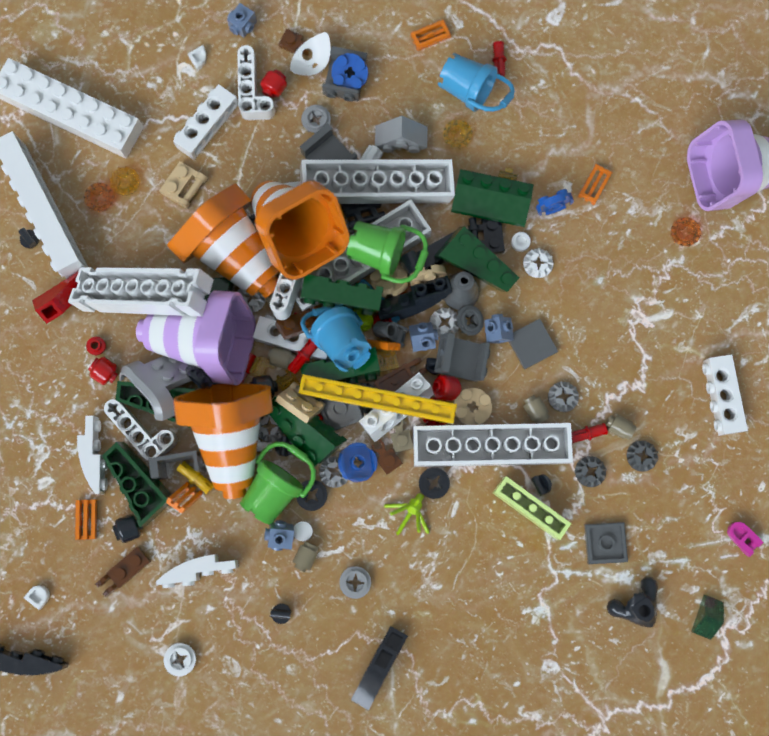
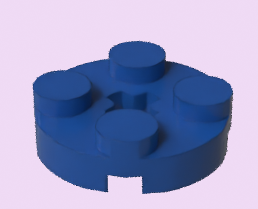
(343, 63)
(555, 203)
(351, 471)

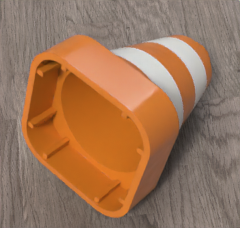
(299, 226)
(227, 242)
(226, 430)

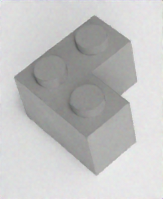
(401, 133)

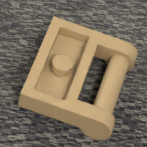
(178, 181)
(300, 405)

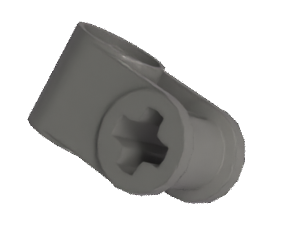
(390, 332)

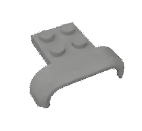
(155, 381)

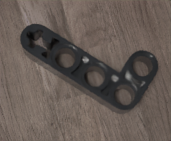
(409, 259)

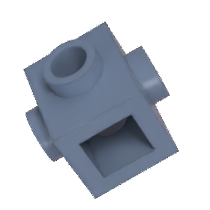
(241, 20)
(498, 329)
(423, 336)
(279, 535)

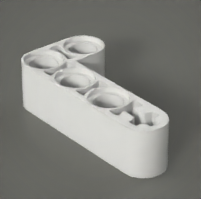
(250, 82)
(288, 298)
(136, 428)

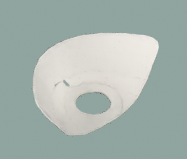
(321, 53)

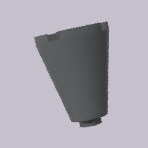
(464, 291)

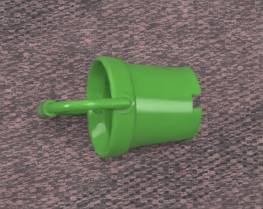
(382, 248)
(274, 486)

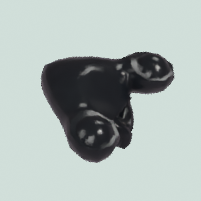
(641, 607)

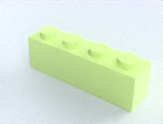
(531, 508)

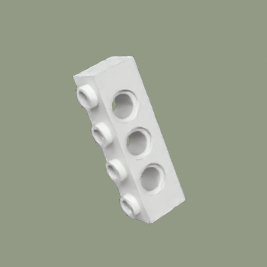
(205, 132)
(263, 335)
(729, 385)
(379, 422)

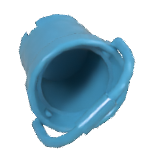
(473, 82)
(339, 336)

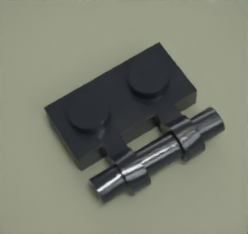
(357, 209)
(491, 233)

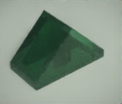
(709, 617)

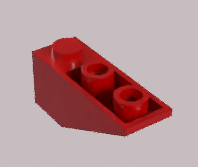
(55, 300)

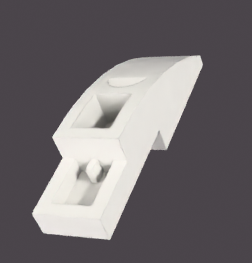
(92, 462)
(189, 571)

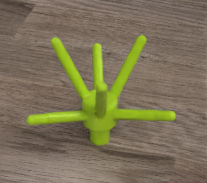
(413, 507)

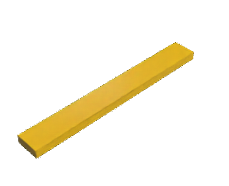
(377, 399)

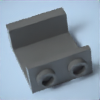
(332, 90)
(325, 146)
(462, 358)
(158, 464)

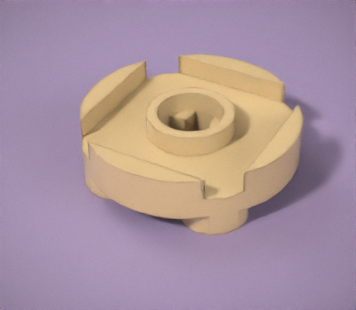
(426, 275)
(389, 287)
(482, 401)

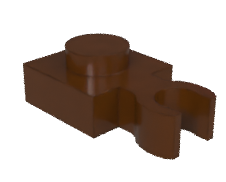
(292, 41)
(388, 459)

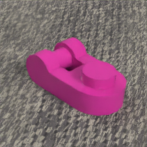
(739, 532)

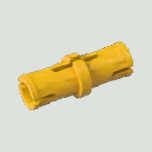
(195, 477)

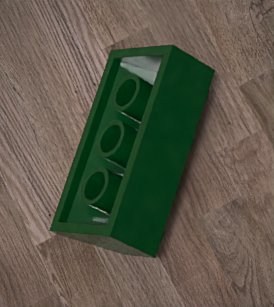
(492, 198)

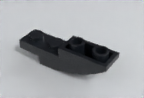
(418, 300)
(32, 663)
(379, 668)

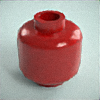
(273, 83)
(103, 371)
(446, 387)

